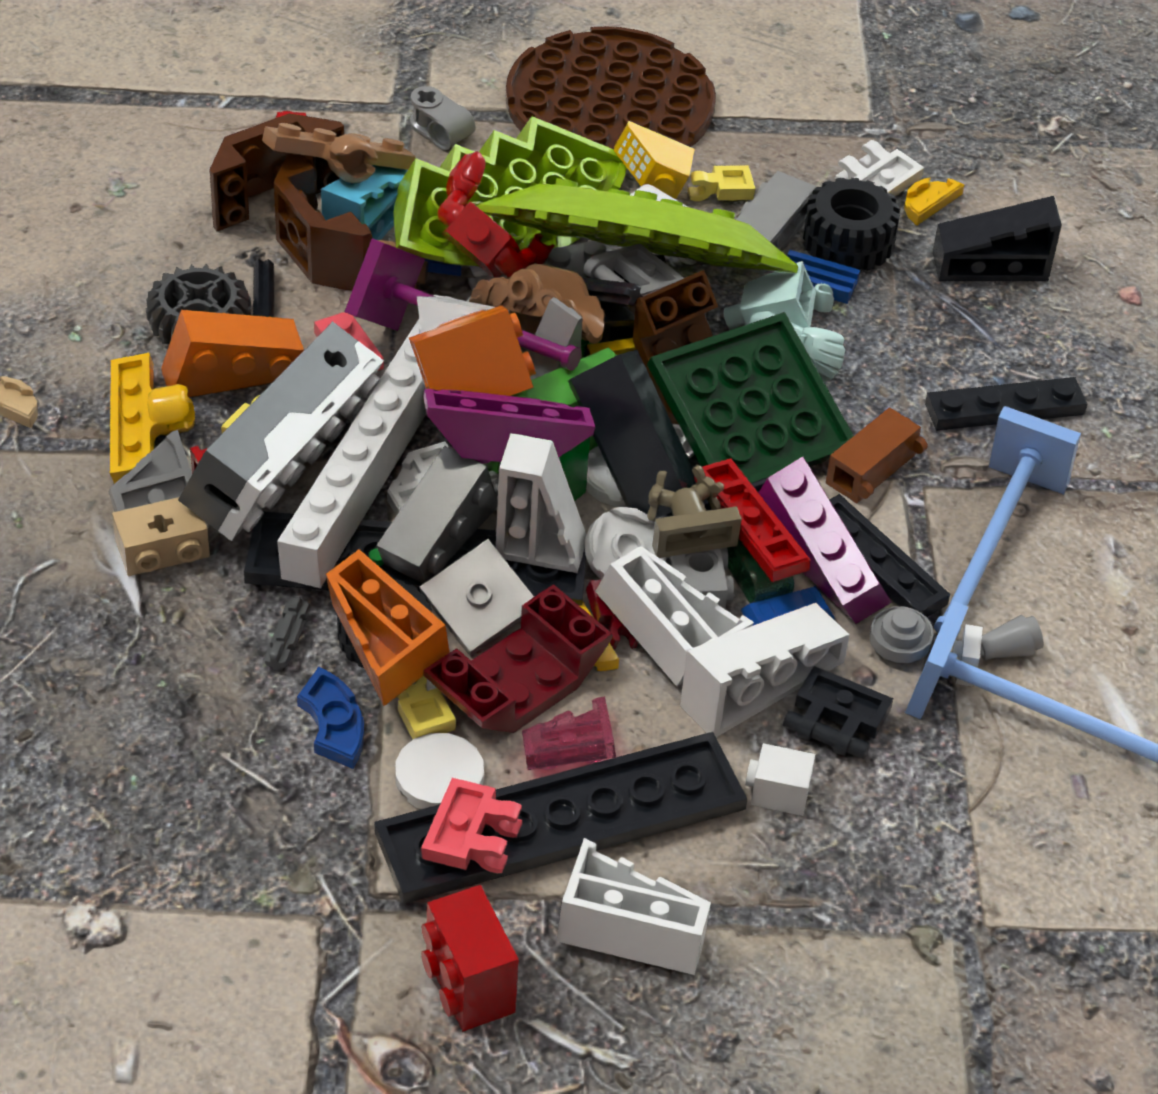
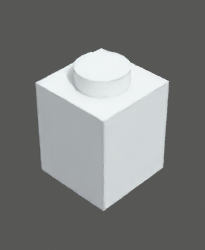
(780, 779)

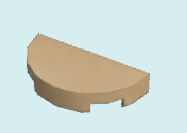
(17, 401)

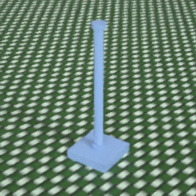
(1031, 453)
(944, 663)

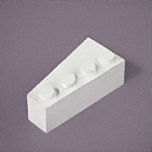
(758, 666)

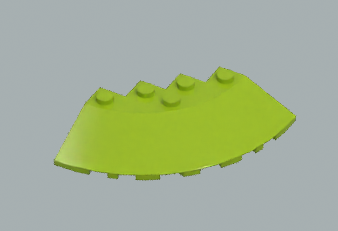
(512, 164)
(627, 220)

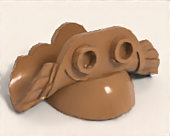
(530, 291)

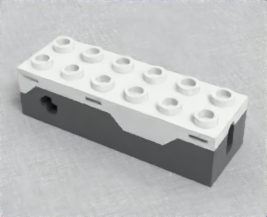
(281, 432)

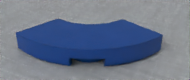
(337, 717)

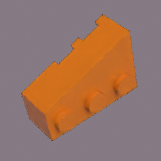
(228, 351)
(385, 625)

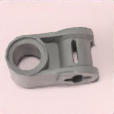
(440, 118)

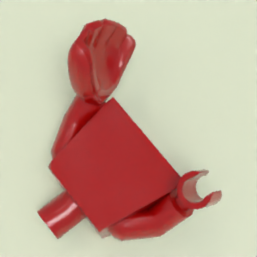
(476, 232)

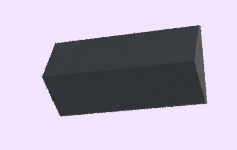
(633, 429)

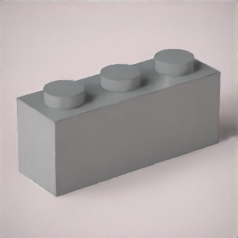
(778, 209)

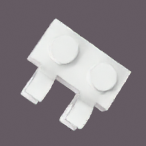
(891, 170)

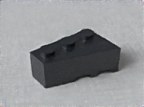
(999, 244)

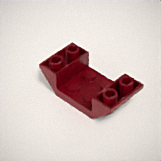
(527, 668)

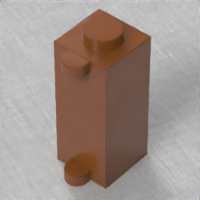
(874, 455)

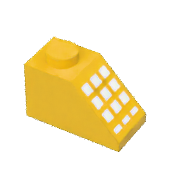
(654, 158)

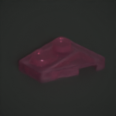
(570, 739)

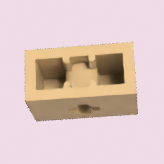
(159, 536)

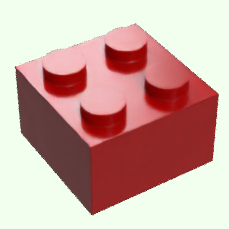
(470, 958)

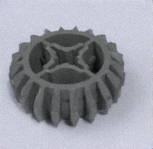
(195, 291)

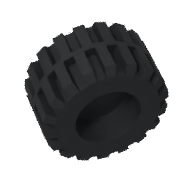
(851, 223)

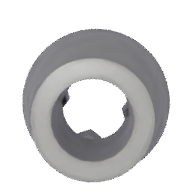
(1013, 639)

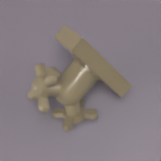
(691, 526)

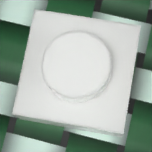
(969, 648)

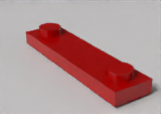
(760, 527)

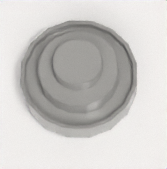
(901, 634)

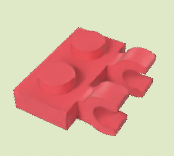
(459, 824)

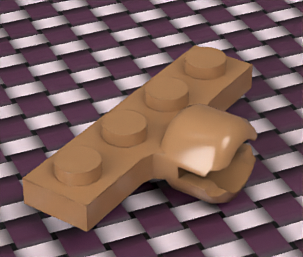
(347, 155)

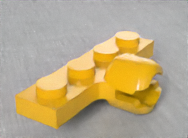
(142, 412)

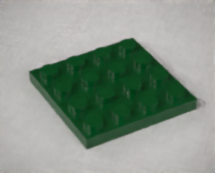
(751, 399)

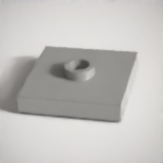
(477, 597)

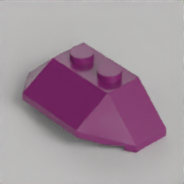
(482, 422)

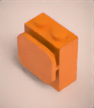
(475, 354)

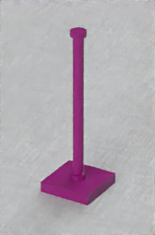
(388, 285)

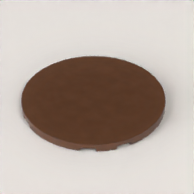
(612, 77)

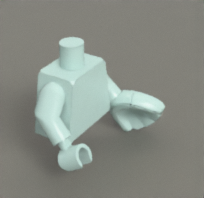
(797, 298)

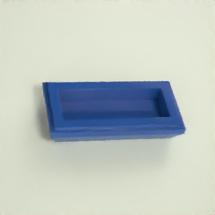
(777, 606)

